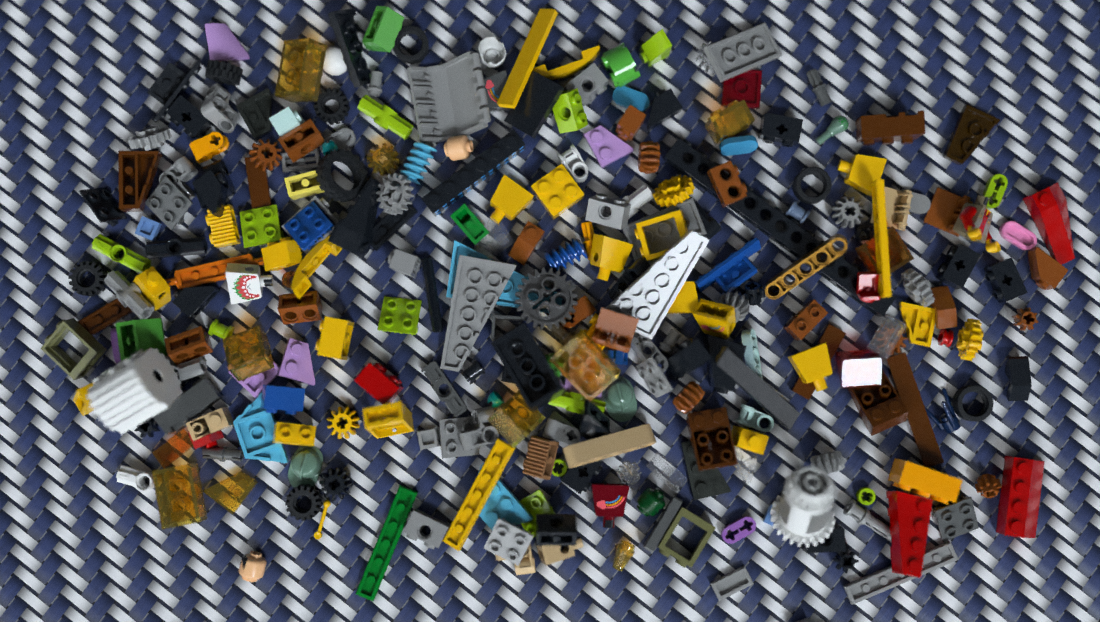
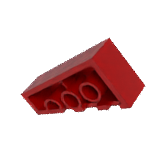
(908, 531)

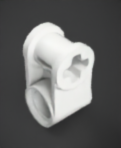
(571, 161)

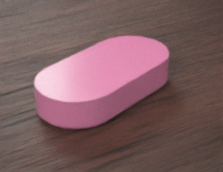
(1018, 235)

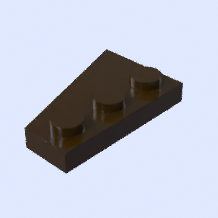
(968, 133)

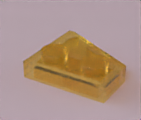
(232, 491)

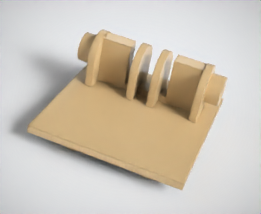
(897, 207)

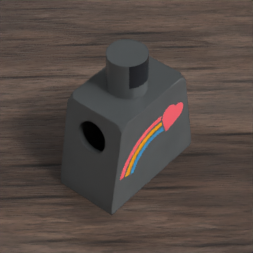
(494, 87)

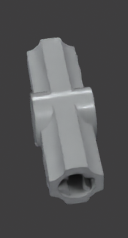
(129, 294)
(191, 369)

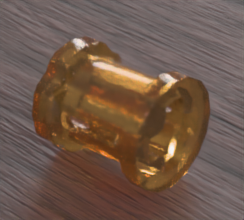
(285, 279)

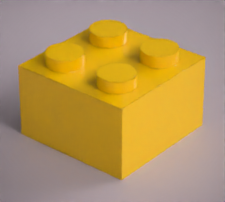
(557, 191)
(334, 338)

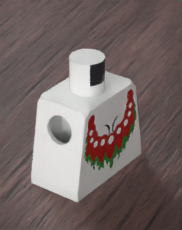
(246, 282)

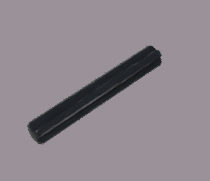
(432, 295)

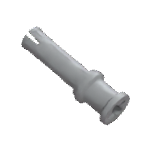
(864, 517)

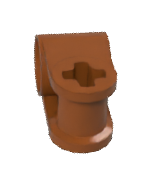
(583, 310)

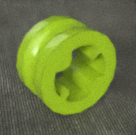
(564, 469)
(867, 490)

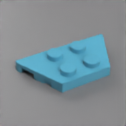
(255, 434)
(503, 505)

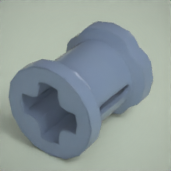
(797, 212)

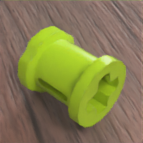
(220, 329)

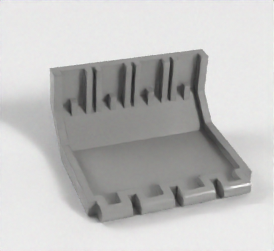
(449, 98)

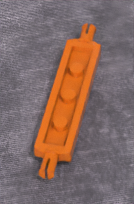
(208, 272)

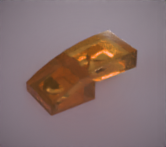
(173, 449)

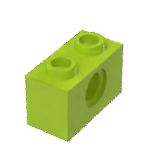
(569, 112)

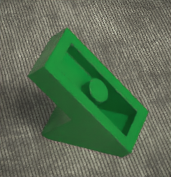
(469, 224)

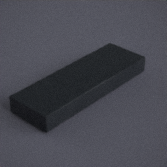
(389, 226)

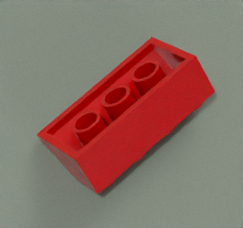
(1020, 497)

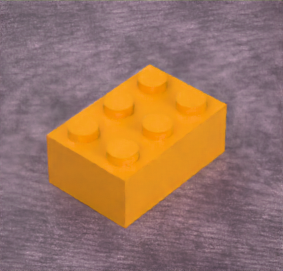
(924, 481)

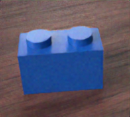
(282, 398)

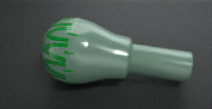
(836, 126)

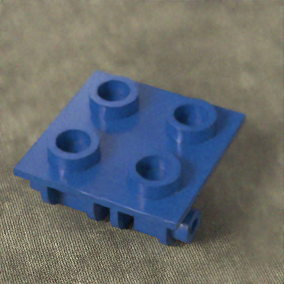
(308, 226)

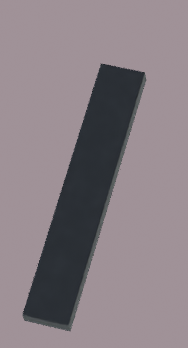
(756, 388)

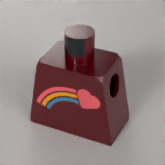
(609, 501)

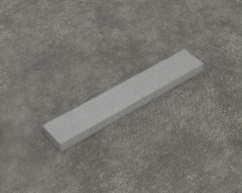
(886, 579)

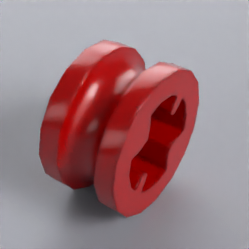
(945, 337)

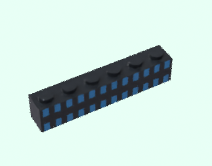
(474, 173)

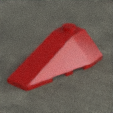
(1051, 218)

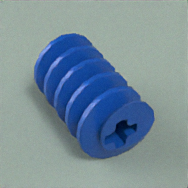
(565, 255)

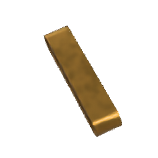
(810, 258)

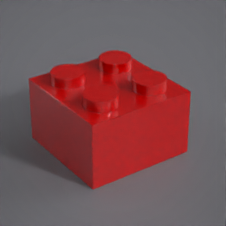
(379, 383)

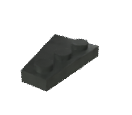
(702, 483)

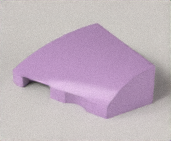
(223, 43)

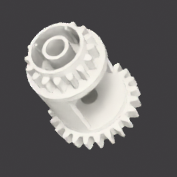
(805, 507)

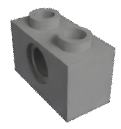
(592, 76)
(597, 211)
(404, 263)
(437, 527)

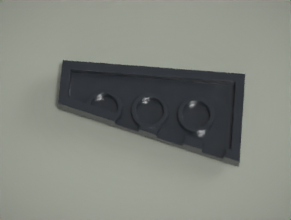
(347, 38)

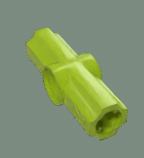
(385, 117)
(112, 249)
(574, 402)

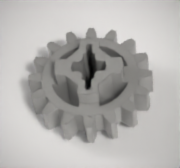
(149, 138)
(395, 196)
(917, 287)

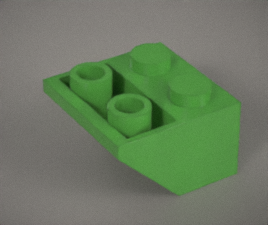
(383, 29)
(140, 335)

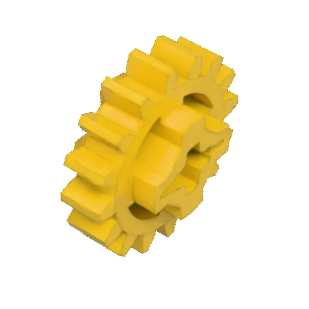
(673, 191)
(969, 339)

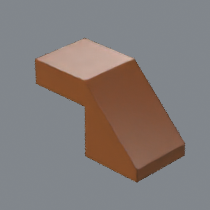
(944, 308)

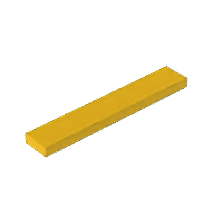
(527, 58)
(881, 238)
(478, 494)

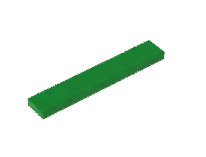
(386, 543)

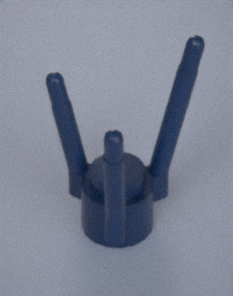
(950, 420)

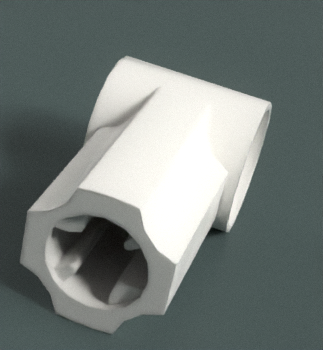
(638, 199)
(134, 477)

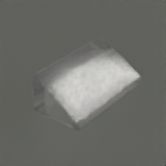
(887, 336)
(666, 472)

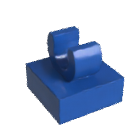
(620, 357)

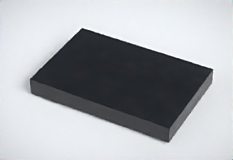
(534, 104)

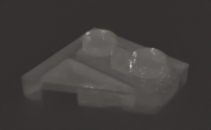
(495, 241)

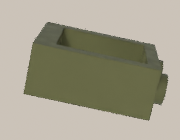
(73, 369)
(681, 560)

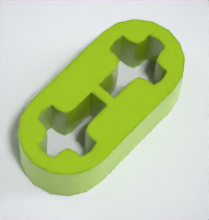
(998, 193)

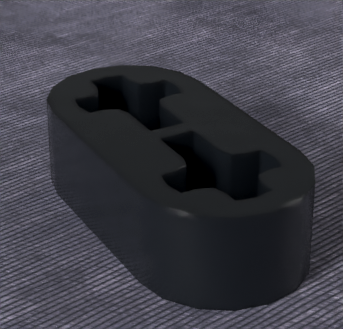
(865, 225)

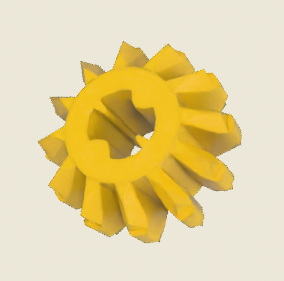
(338, 418)

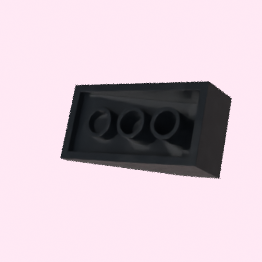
(528, 367)

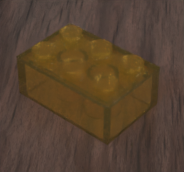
(300, 70)
(585, 365)
(179, 495)

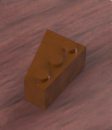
(890, 128)
(136, 178)

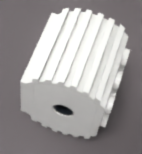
(134, 390)

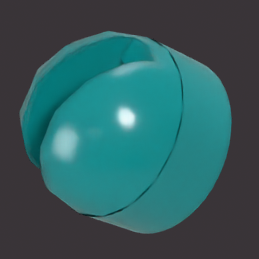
(329, 147)
(495, 398)

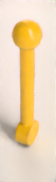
(318, 534)

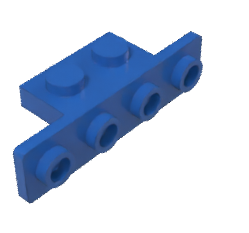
(733, 270)

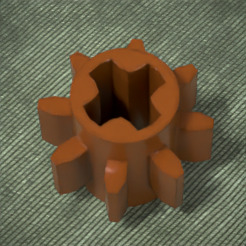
(1030, 316)
(988, 485)

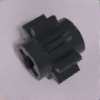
(753, 293)
(152, 428)
(840, 562)

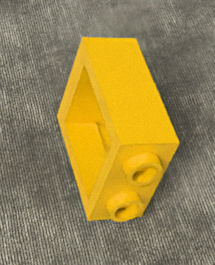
(640, 234)
(384, 418)

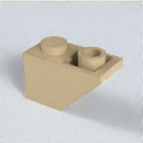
(210, 423)

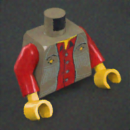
(975, 222)

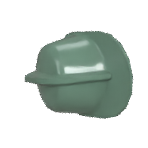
(620, 400)
(305, 466)

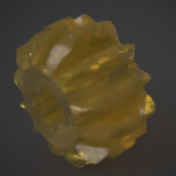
(387, 164)

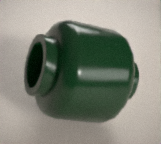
(650, 501)

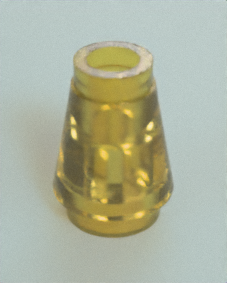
(623, 554)

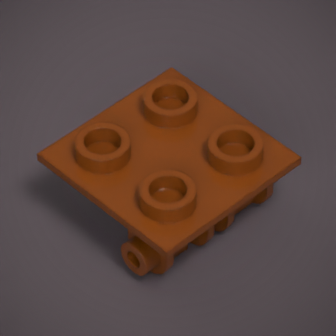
(945, 210)
(614, 330)

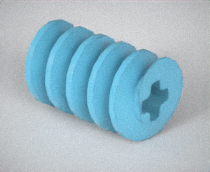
(417, 161)

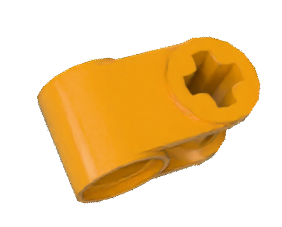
(206, 147)

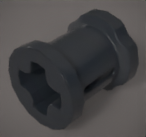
(473, 372)

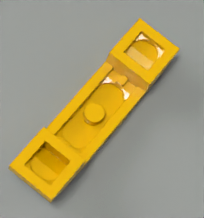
(587, 57)
(310, 263)

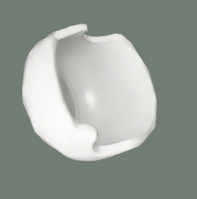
(491, 52)
(334, 61)

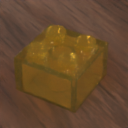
(729, 121)
(248, 353)
(515, 419)

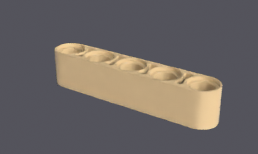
(609, 445)

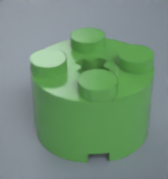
(621, 65)

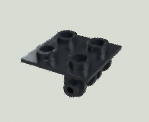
(103, 205)

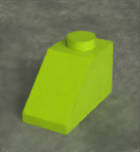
(655, 48)

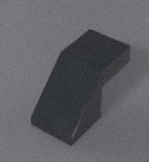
(1019, 375)

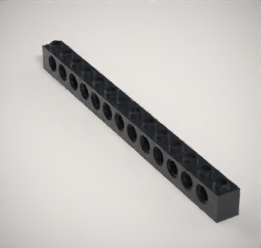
(783, 238)

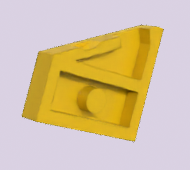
(918, 322)

